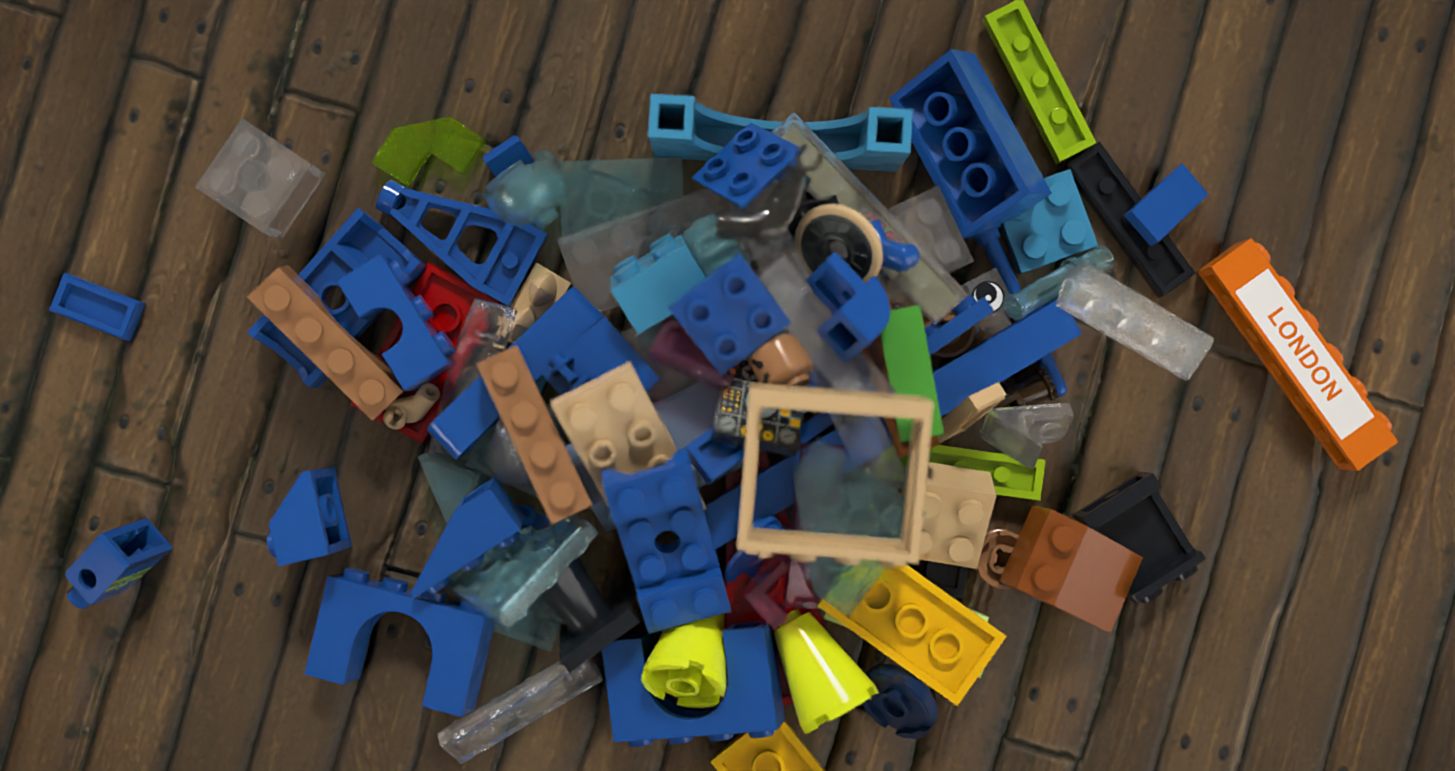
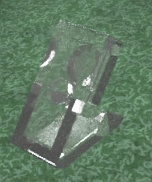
(1023, 429)

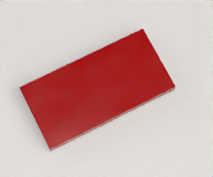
(450, 303)

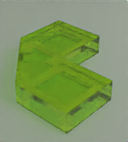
(411, 145)

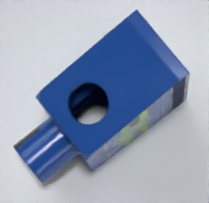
(107, 571)

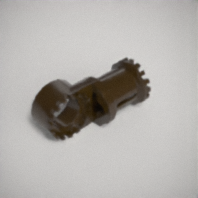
(1029, 390)

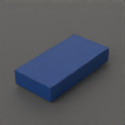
(1166, 205)
(97, 306)

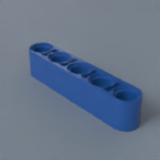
(474, 410)

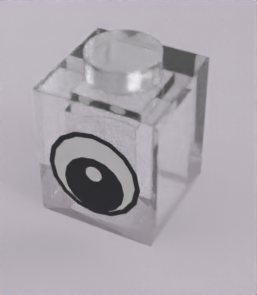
(994, 290)

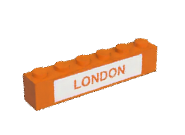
(1298, 355)

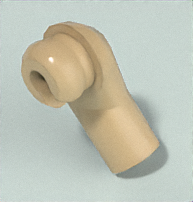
(411, 408)

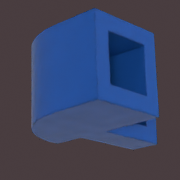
(857, 307)

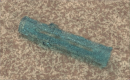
(1049, 287)

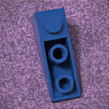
(477, 525)

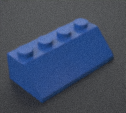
(970, 143)

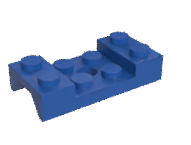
(349, 248)
(672, 580)

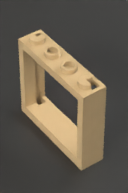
(845, 548)

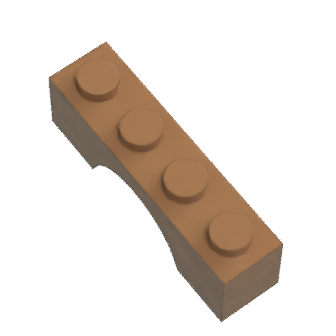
(310, 326)
(534, 434)

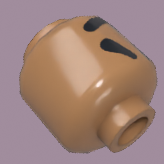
(782, 362)

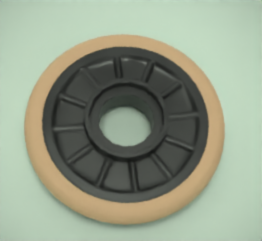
(848, 227)

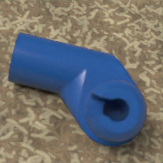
(896, 255)

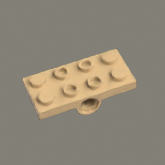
(615, 425)

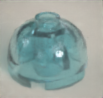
(528, 191)

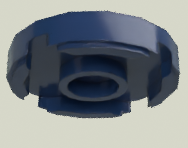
(901, 701)

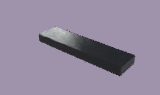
(1111, 199)

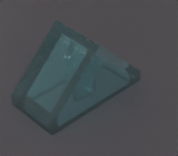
(449, 480)

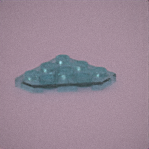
(849, 500)
(518, 574)

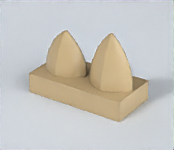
(535, 297)

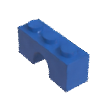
(421, 350)

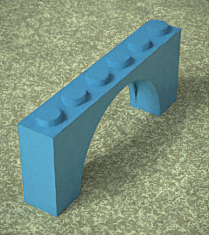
(867, 141)

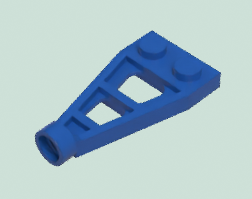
(508, 260)

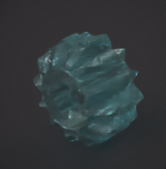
(708, 250)

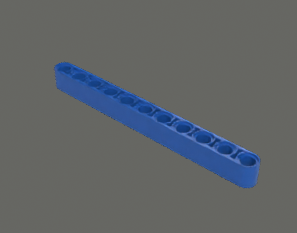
(954, 382)

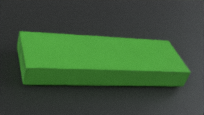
(910, 363)

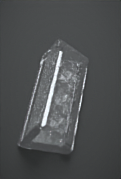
(1133, 320)

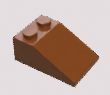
(1071, 568)

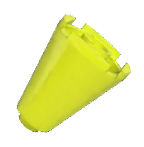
(689, 663)
(819, 672)

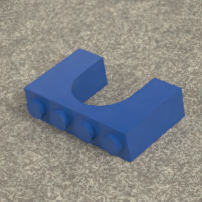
(456, 632)
(750, 703)

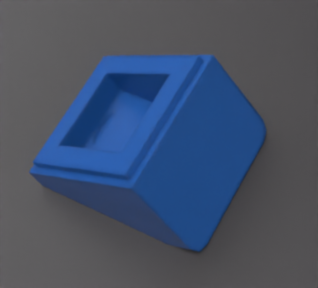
(507, 154)

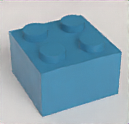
(655, 281)

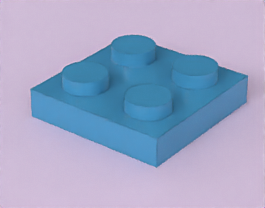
(1050, 228)

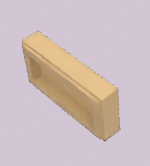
(971, 410)

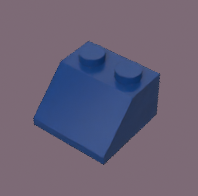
(309, 519)

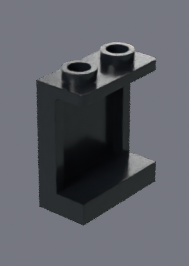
(1141, 522)

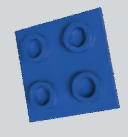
(747, 165)
(729, 314)
(594, 355)

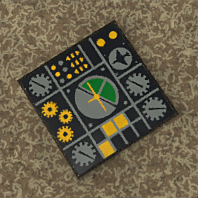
(778, 427)

